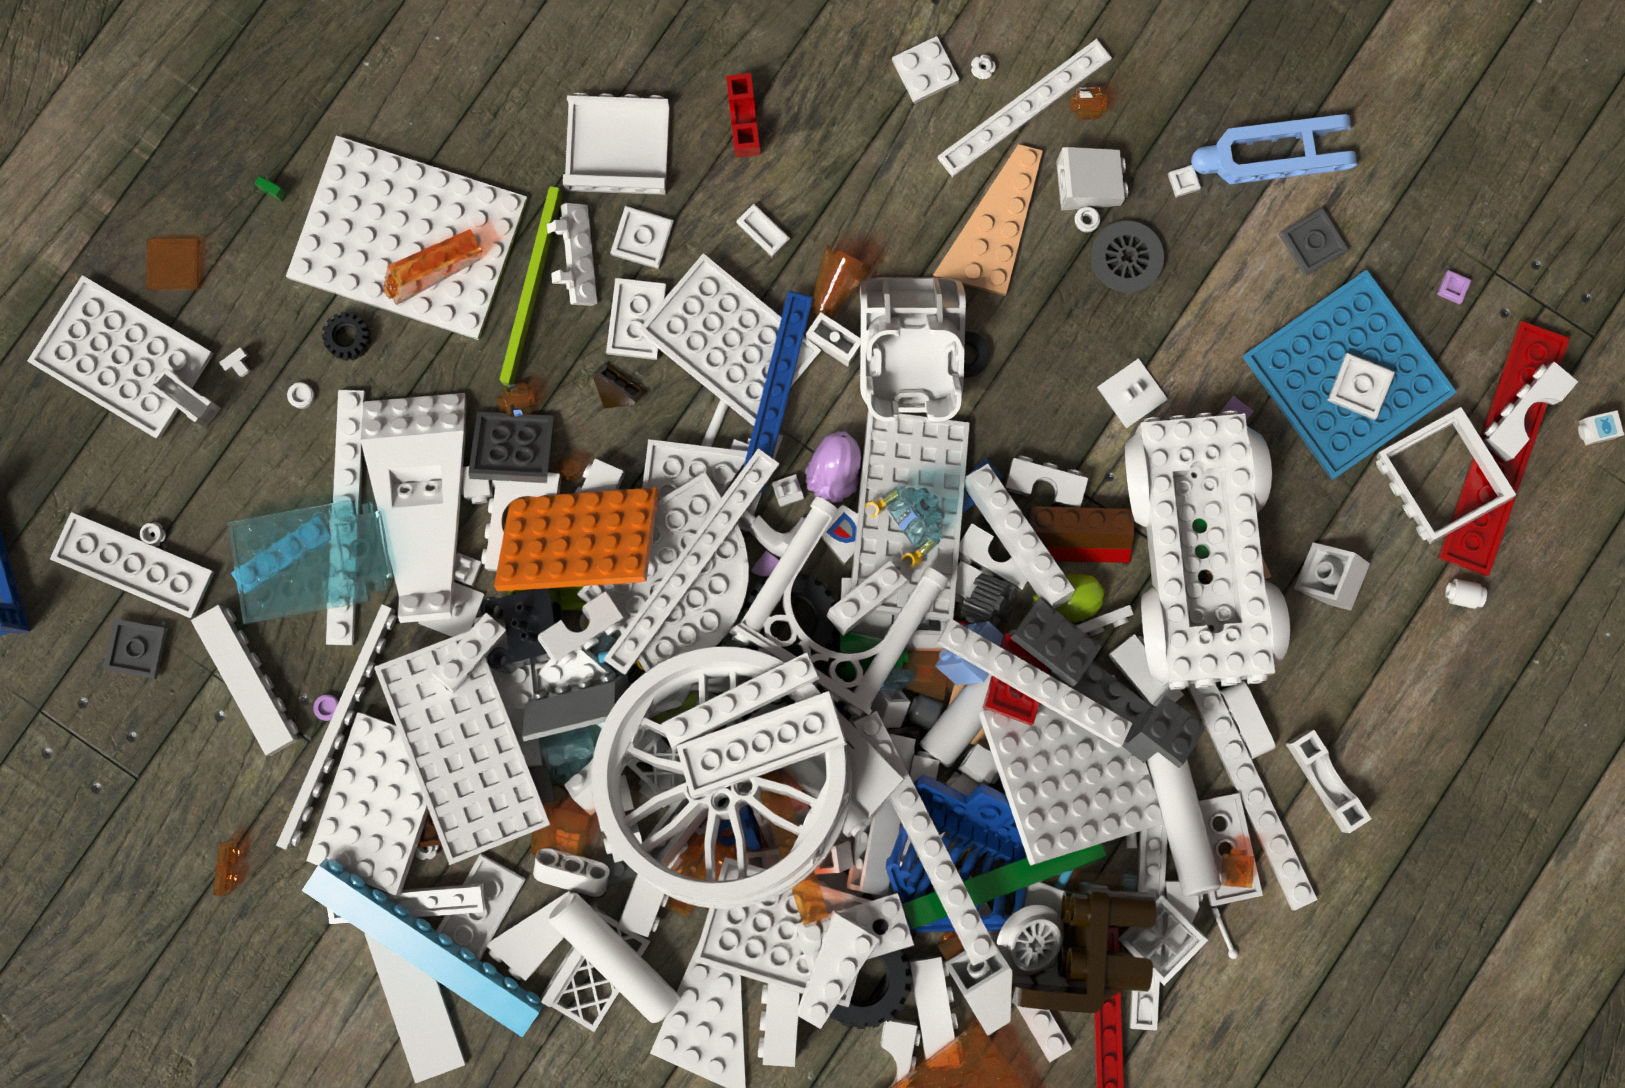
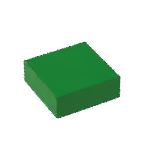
(270, 188)

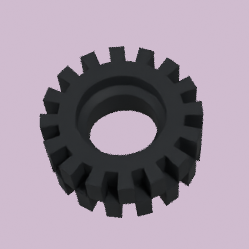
(340, 322)

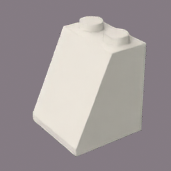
(1091, 178)
(985, 988)

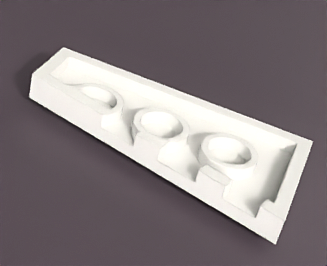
(839, 960)

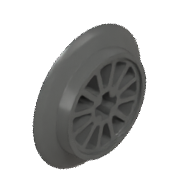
(1135, 231)

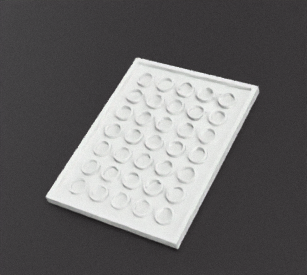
(387, 207)

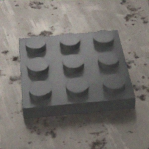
(511, 447)

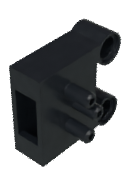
(524, 617)

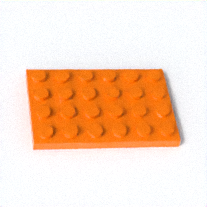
(577, 540)

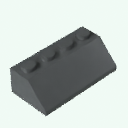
(572, 706)

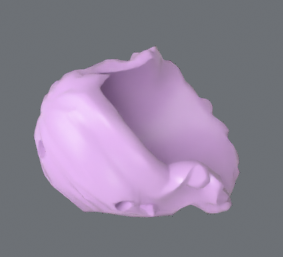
(834, 467)

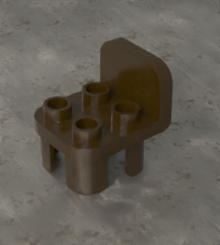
(1086, 963)

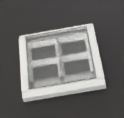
(1167, 943)

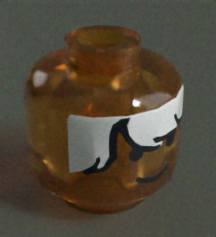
(1088, 103)

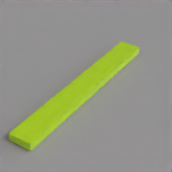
(530, 288)

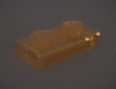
(224, 877)

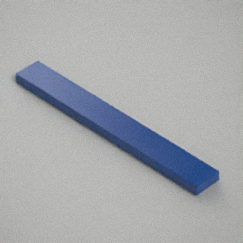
(779, 375)

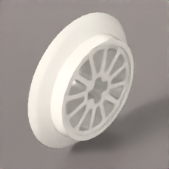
(1044, 926)

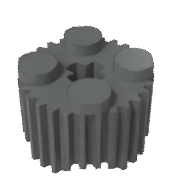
(989, 601)

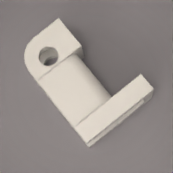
(194, 405)

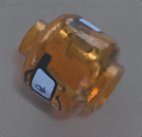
(517, 399)

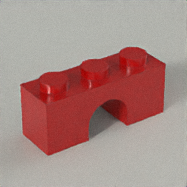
(743, 115)

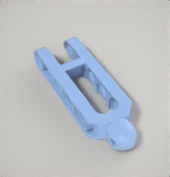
(1219, 157)

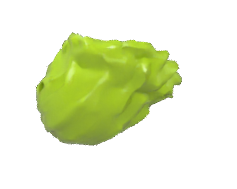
(1085, 600)

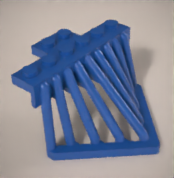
(972, 820)

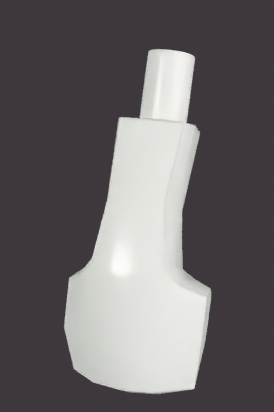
(770, 539)

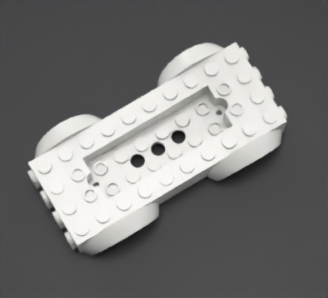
(1221, 475)

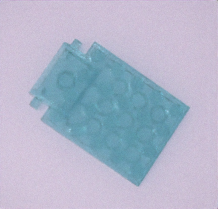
(308, 560)

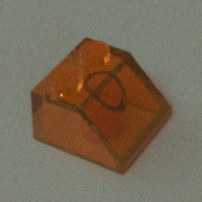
(566, 832)

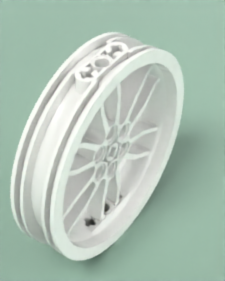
(619, 741)

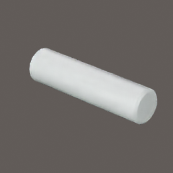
(957, 724)
(1184, 826)
(613, 958)

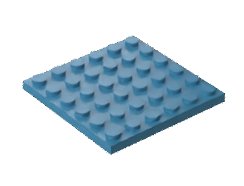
(1305, 357)

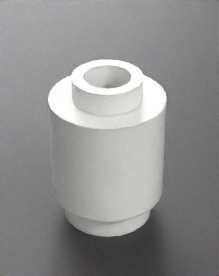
(1466, 593)

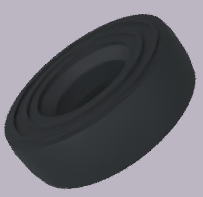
(982, 352)

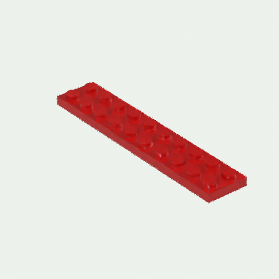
(1478, 541)

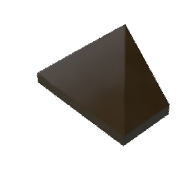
(616, 388)

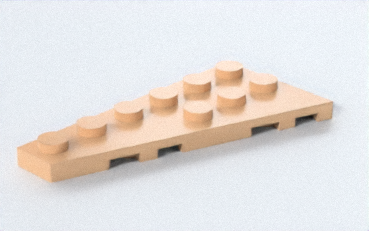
(990, 240)

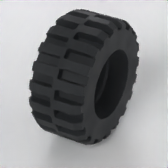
(819, 598)
(888, 1002)

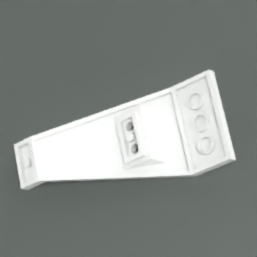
(416, 478)

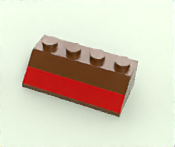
(1084, 533)

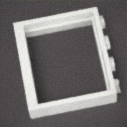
(1479, 452)

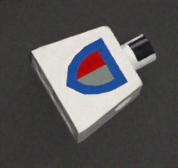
(841, 534)

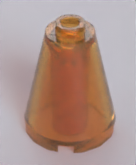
(836, 280)

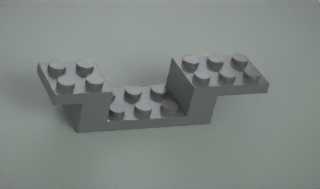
(1069, 655)

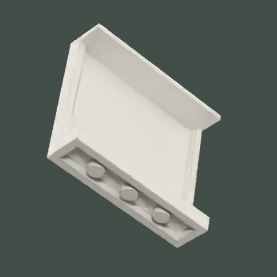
(617, 144)

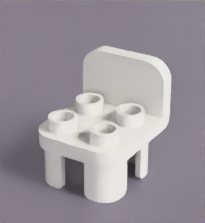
(912, 346)

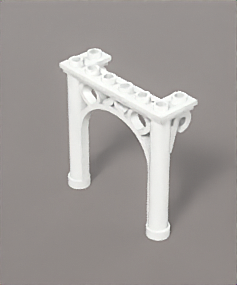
(886, 651)

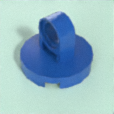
(752, 835)

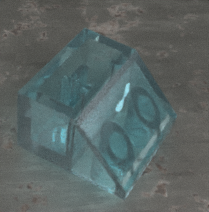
(567, 753)

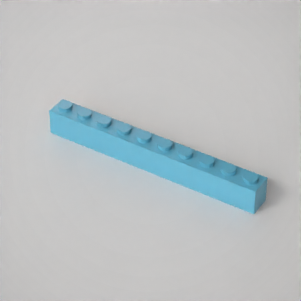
(423, 946)

